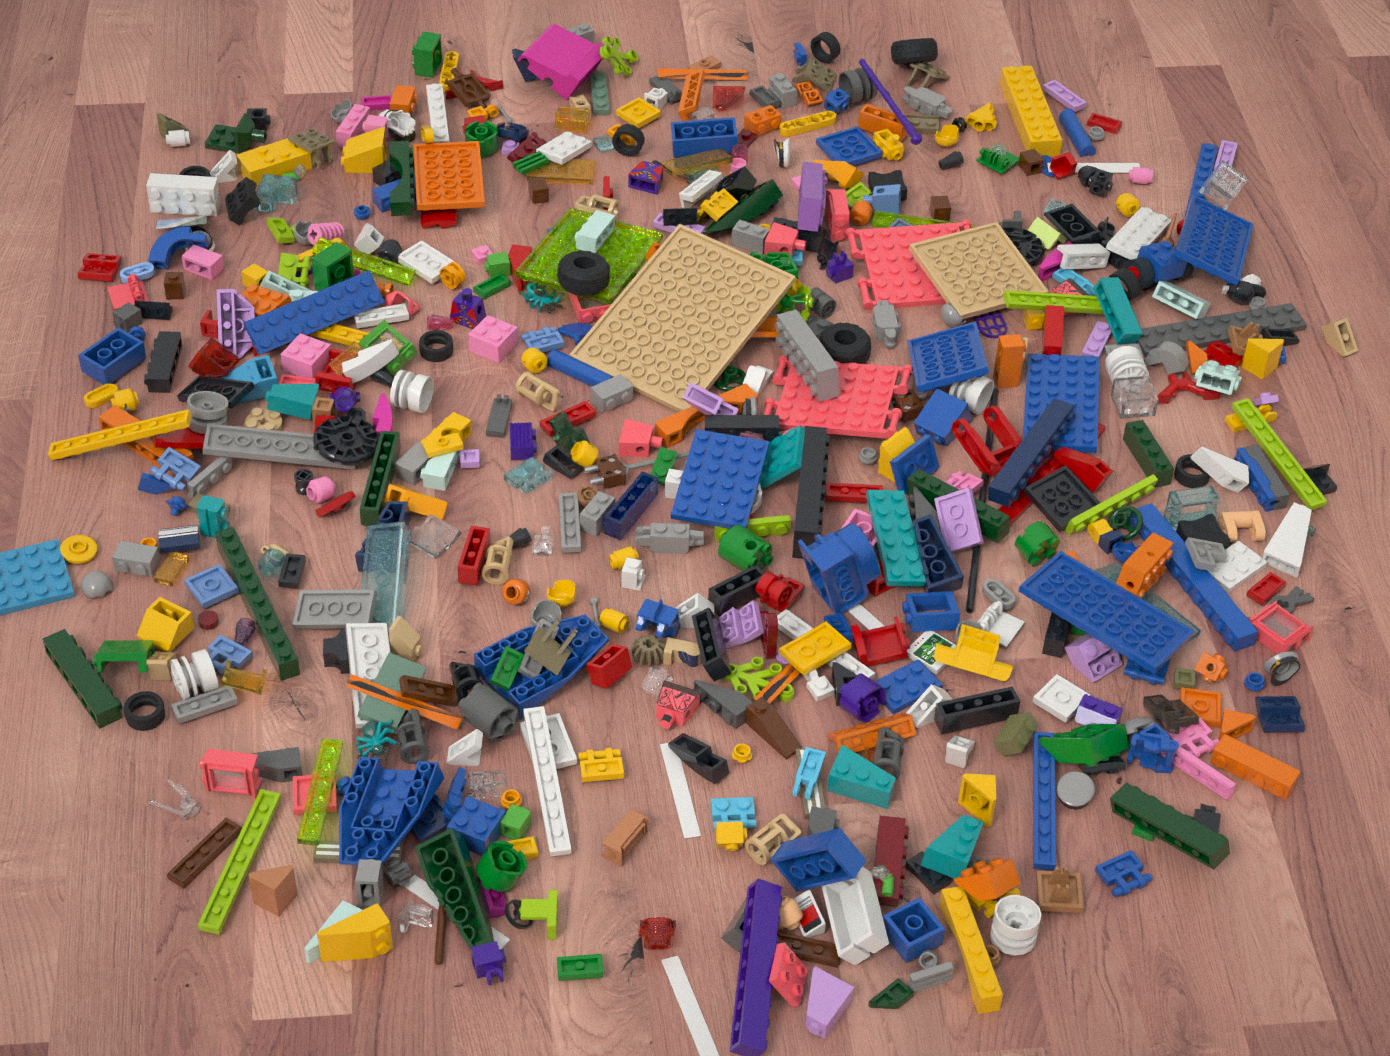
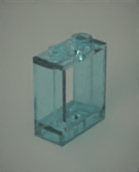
(1190, 497)

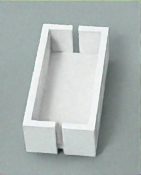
(183, 194)
(855, 917)

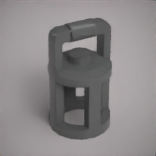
(412, 736)
(889, 750)

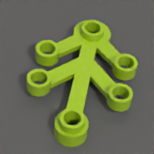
(612, 55)
(757, 679)

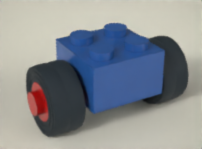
(1158, 263)

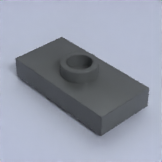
(764, 96)

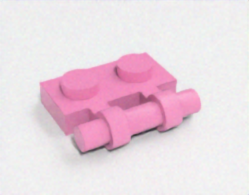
(969, 480)
(1193, 734)

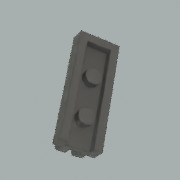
(673, 92)
(499, 416)

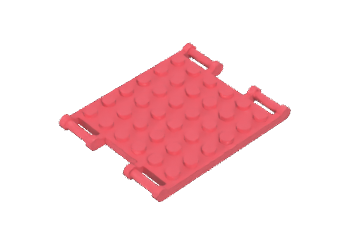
(892, 268)
(857, 411)

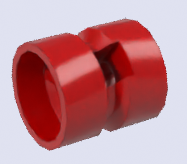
(772, 587)

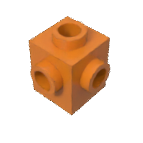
(1206, 665)

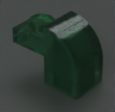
(565, 433)

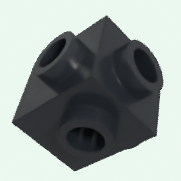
(1100, 182)

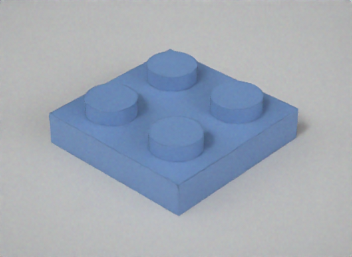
(211, 586)

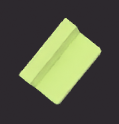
(1046, 233)

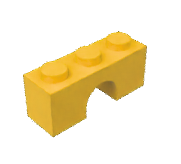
(452, 424)

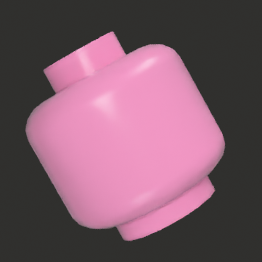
(321, 489)

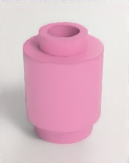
(1140, 175)

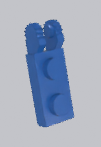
(455, 794)

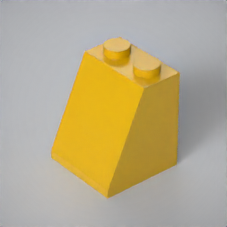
(364, 151)

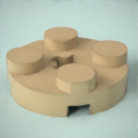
(258, 416)

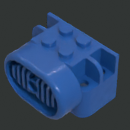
(841, 567)

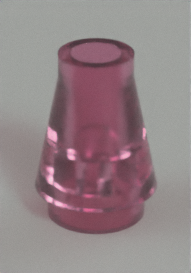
(438, 322)

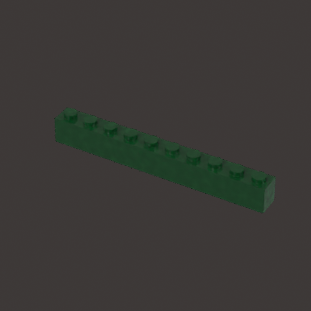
(257, 604)

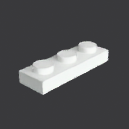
(374, 316)

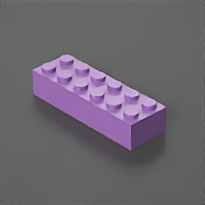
(811, 196)

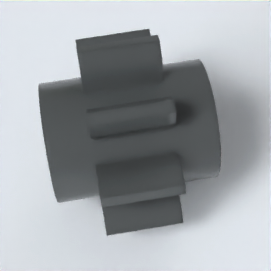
(397, 873)

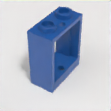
(931, 621)

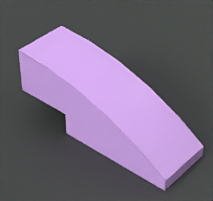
(707, 402)

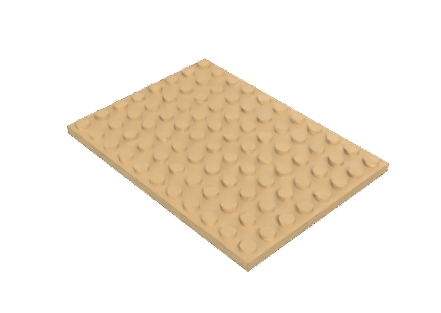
(683, 317)

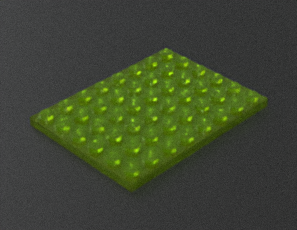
(622, 250)

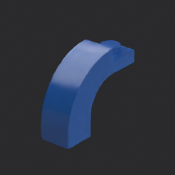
(171, 242)

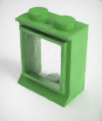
(384, 332)

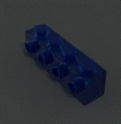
(630, 505)

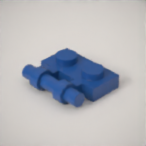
(1136, 671)
(1122, 867)

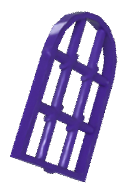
(996, 326)

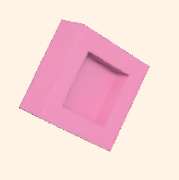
(480, 253)

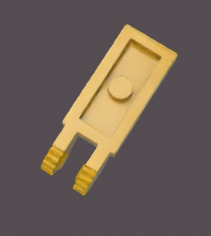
(1236, 424)

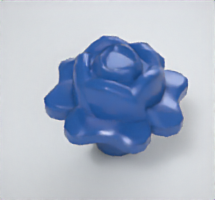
(176, 505)

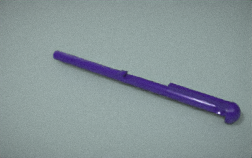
(915, 137)

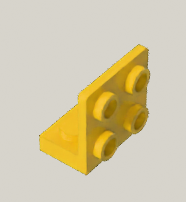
(717, 206)

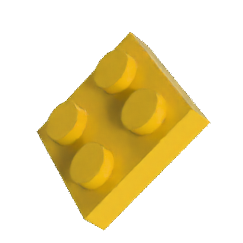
(638, 112)

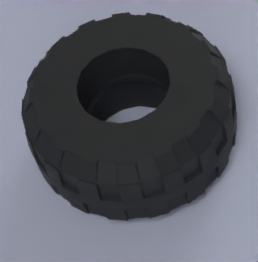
(914, 51)
(583, 273)
(846, 343)

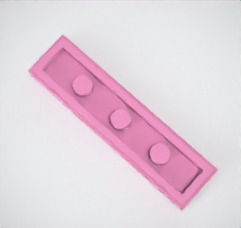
(1203, 773)

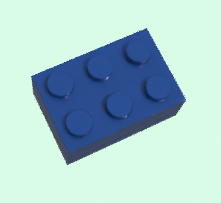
(112, 356)

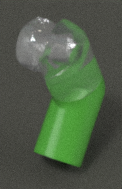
(297, 173)
(887, 879)

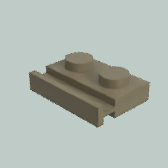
(924, 123)

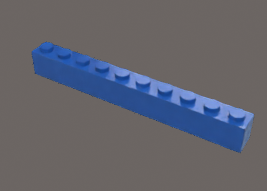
(1198, 583)

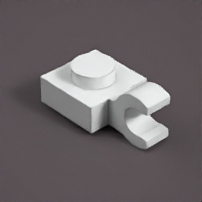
(818, 686)

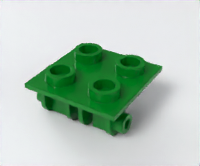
(996, 161)

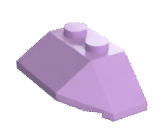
(232, 313)

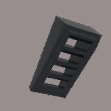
(1287, 335)
(557, 452)

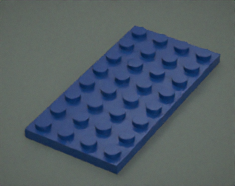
(1214, 240)
(1069, 380)
(1106, 611)

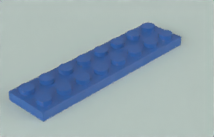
(313, 312)

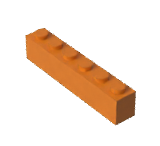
(145, 447)

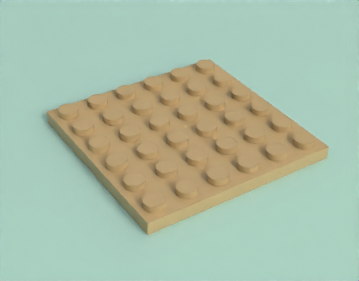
(975, 268)

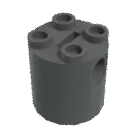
(489, 712)

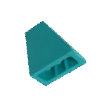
(292, 399)

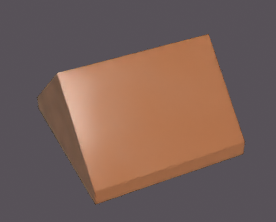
(273, 888)

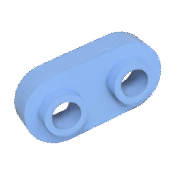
(143, 271)

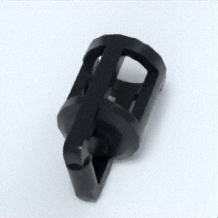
(464, 678)

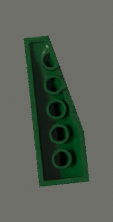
(748, 207)
(456, 885)

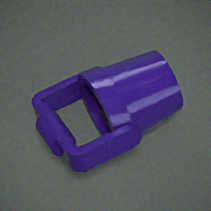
(345, 398)

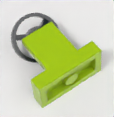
(536, 910)

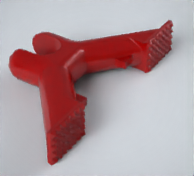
(486, 82)
(1182, 385)

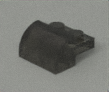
(1170, 714)

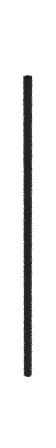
(982, 497)

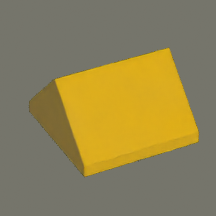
(1262, 356)
(979, 796)

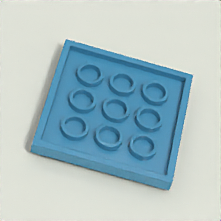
(33, 577)

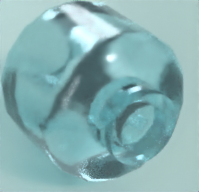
(271, 562)

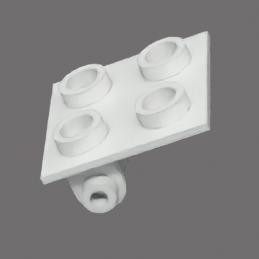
(1000, 623)

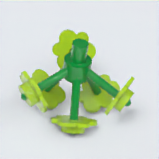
(788, 302)

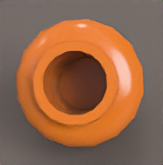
(861, 213)
(516, 591)

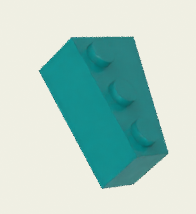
(860, 779)
(954, 847)

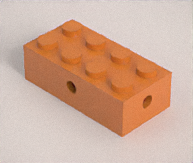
(1145, 565)

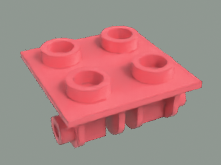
(127, 292)

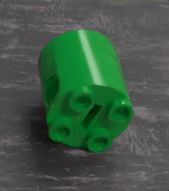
(744, 549)

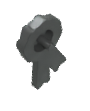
(1293, 599)

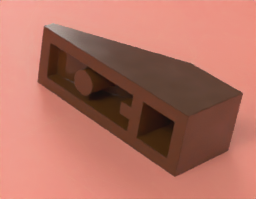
(771, 727)

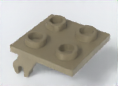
(928, 68)
(815, 72)
(312, 141)
(547, 650)

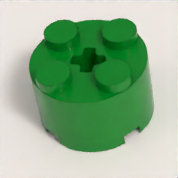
(486, 134)
(1037, 543)
(501, 866)

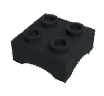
(892, 178)
(242, 200)
(1203, 529)

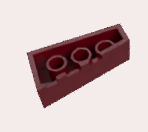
(890, 854)

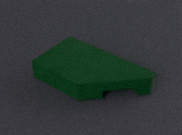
(892, 996)

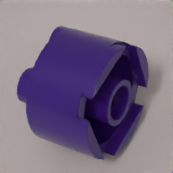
(862, 698)

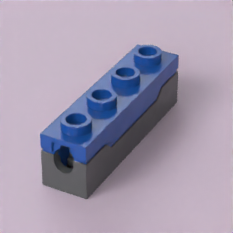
(1263, 478)

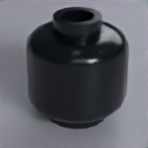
(390, 250)

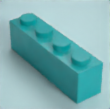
(1117, 310)

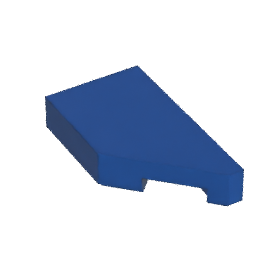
(150, 484)

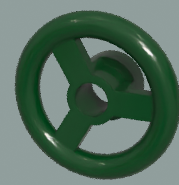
(730, 377)
(1119, 519)

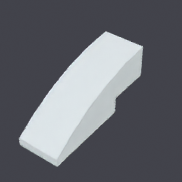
(370, 360)

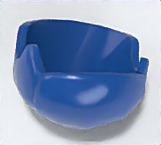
(1123, 551)

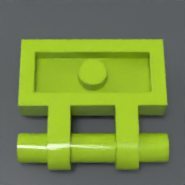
(289, 266)

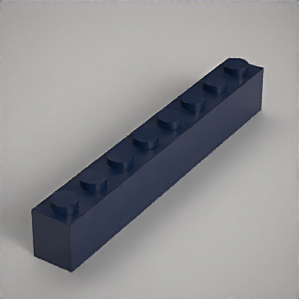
(1031, 452)

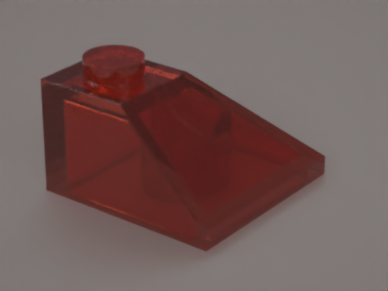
(725, 96)

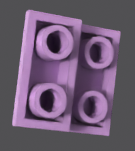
(741, 624)

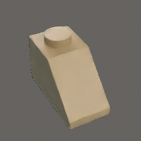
(1340, 336)
(404, 640)

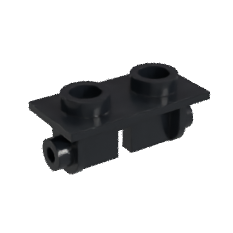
(678, 216)
(1106, 230)
(826, 251)
(154, 310)

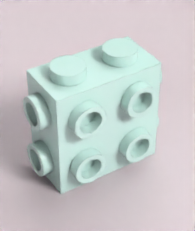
(1218, 377)

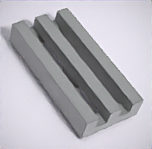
(930, 977)

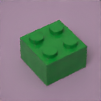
(427, 54)

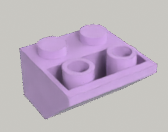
(1092, 657)

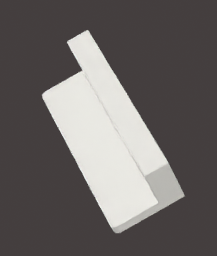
(699, 188)
(1083, 256)

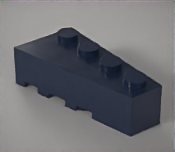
(392, 513)
(936, 557)

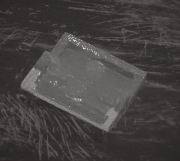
(434, 536)

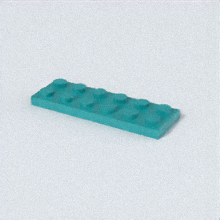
(895, 538)

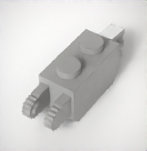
(926, 102)
(885, 323)
(668, 537)

